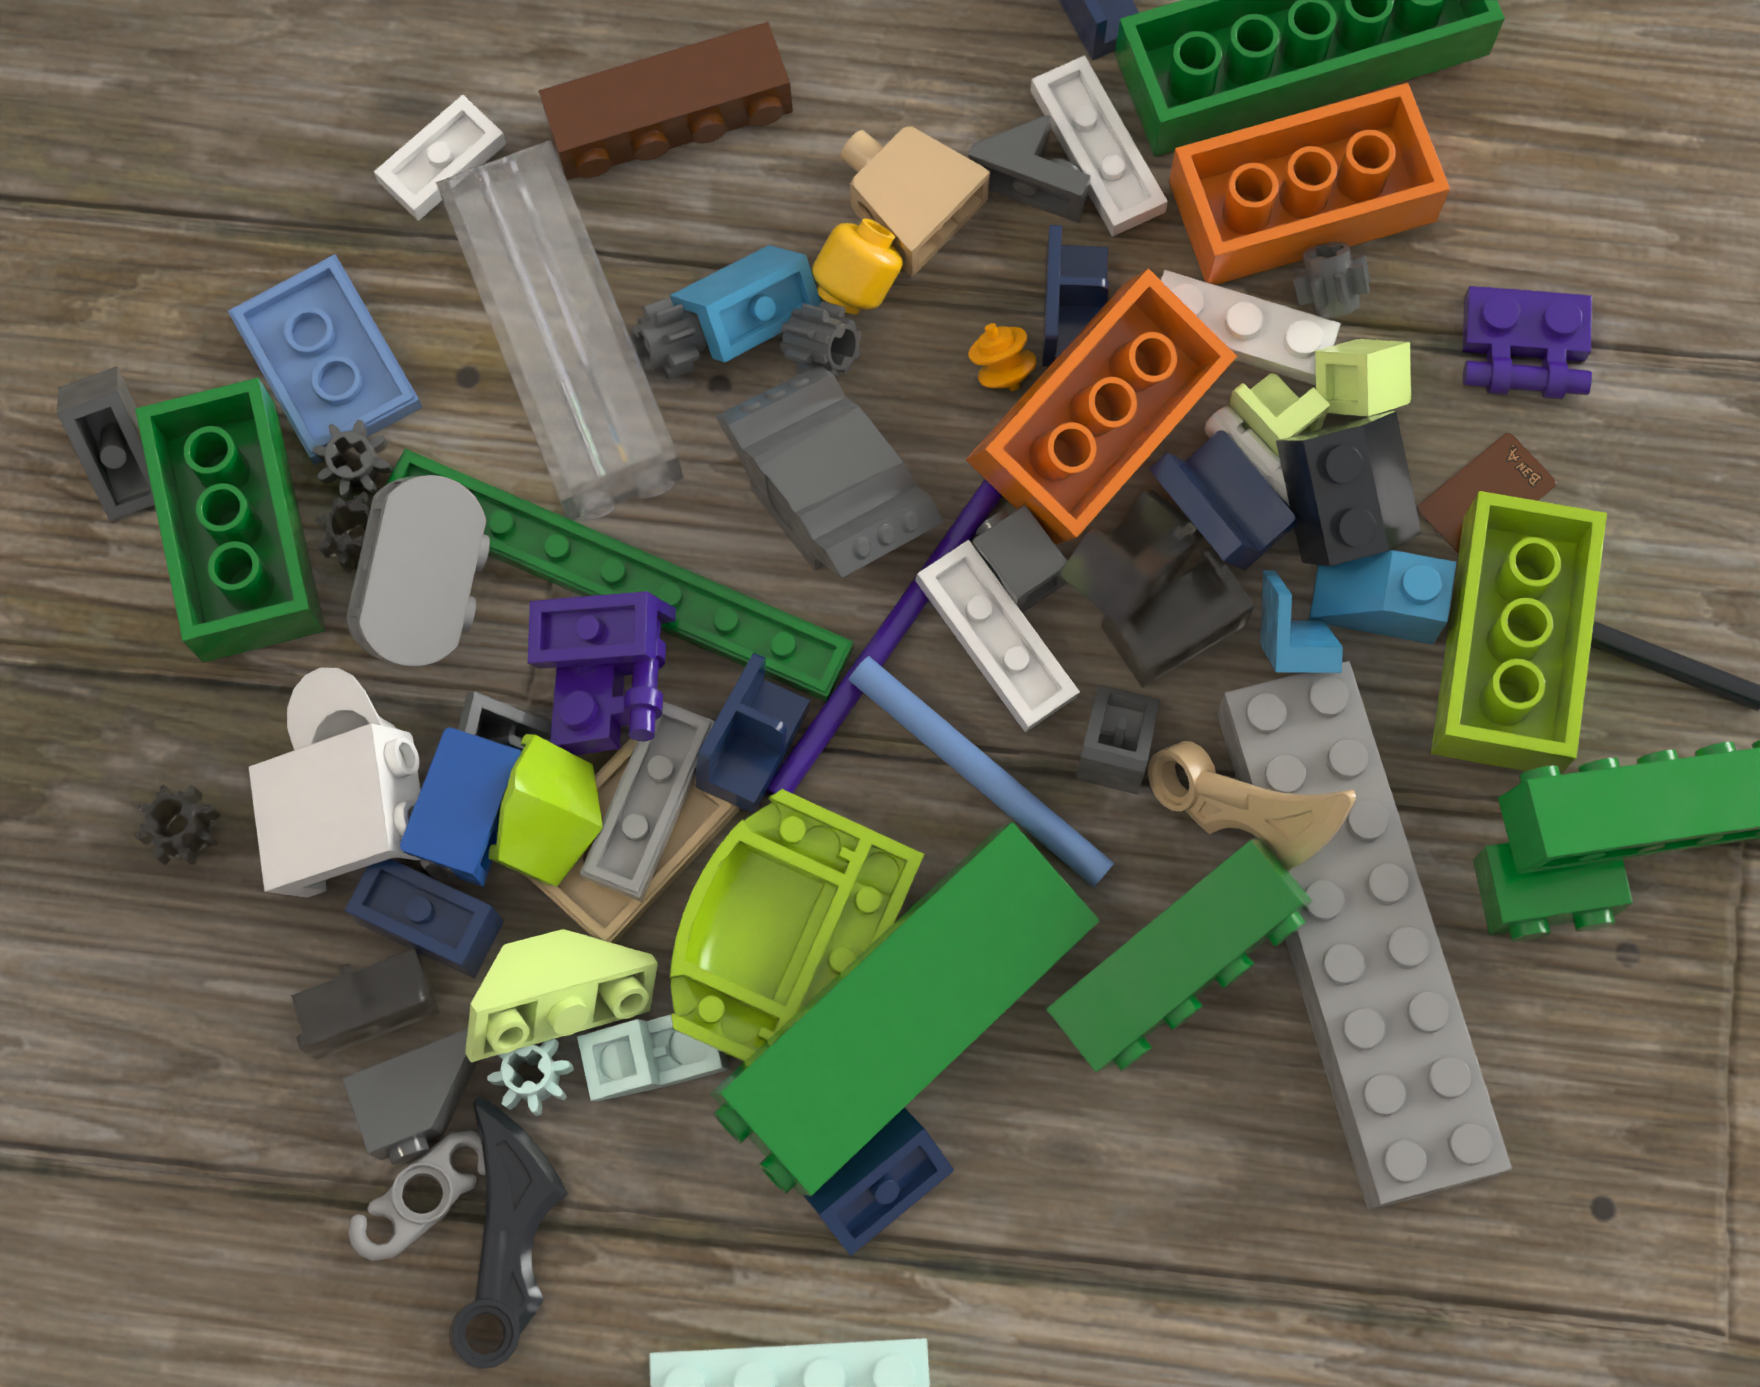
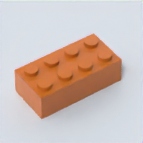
(1307, 182)
(1102, 407)

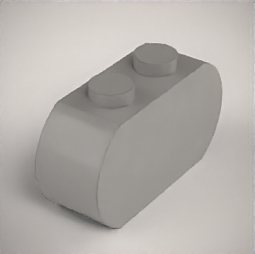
(417, 570)

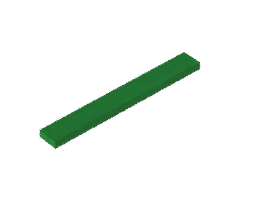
(600, 565)

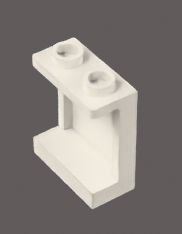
(333, 807)

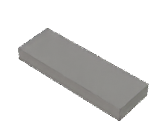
(647, 804)

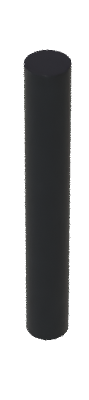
(1676, 666)

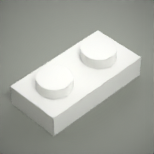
(447, 146)

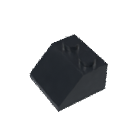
(1349, 490)

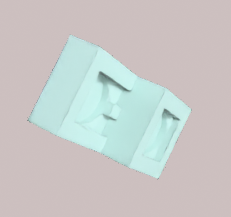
(644, 1058)

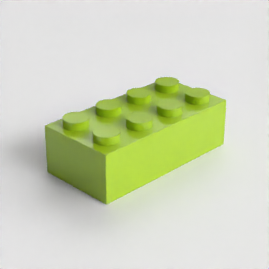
(1519, 633)

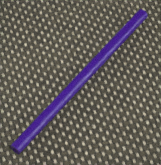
(879, 647)

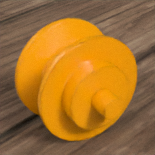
(1002, 357)

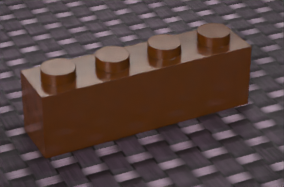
(667, 101)

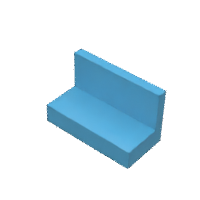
(749, 299)
(1294, 644)

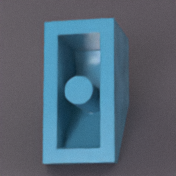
(1386, 595)

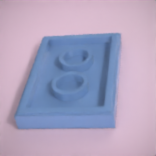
(324, 355)

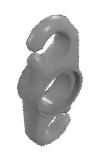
(407, 1224)

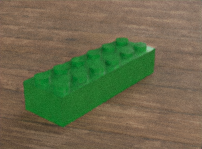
(1247, 62)

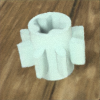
(530, 1091)

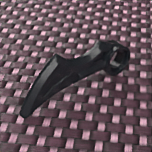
(518, 1197)

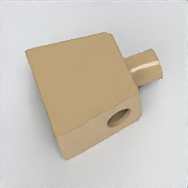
(914, 190)

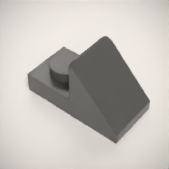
(1025, 176)

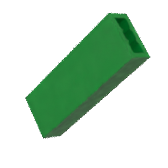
(902, 1011)

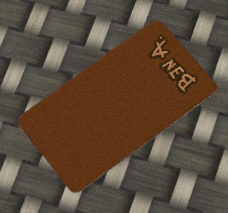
(1500, 469)

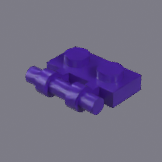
(1527, 325)
(592, 704)

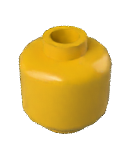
(857, 266)

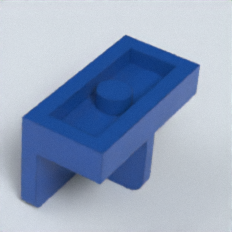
(461, 805)

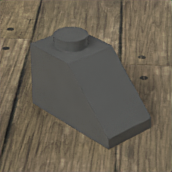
(107, 439)
(410, 1097)

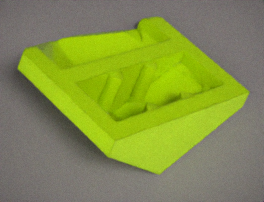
(547, 812)

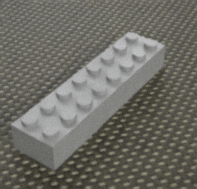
(1369, 949)

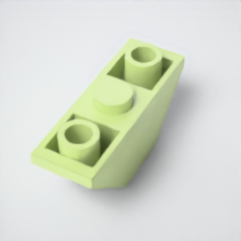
(554, 989)

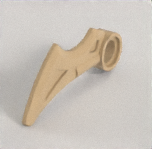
(1287, 823)

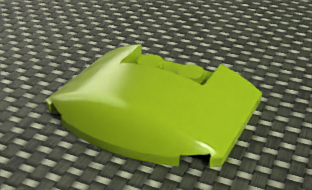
(779, 919)

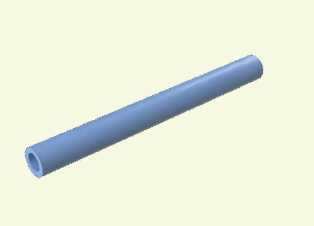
(981, 771)

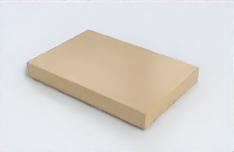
(610, 914)

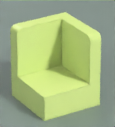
(1364, 376)
(1277, 411)

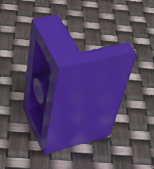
(595, 629)

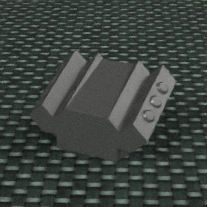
(827, 473)

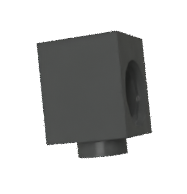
(1021, 556)

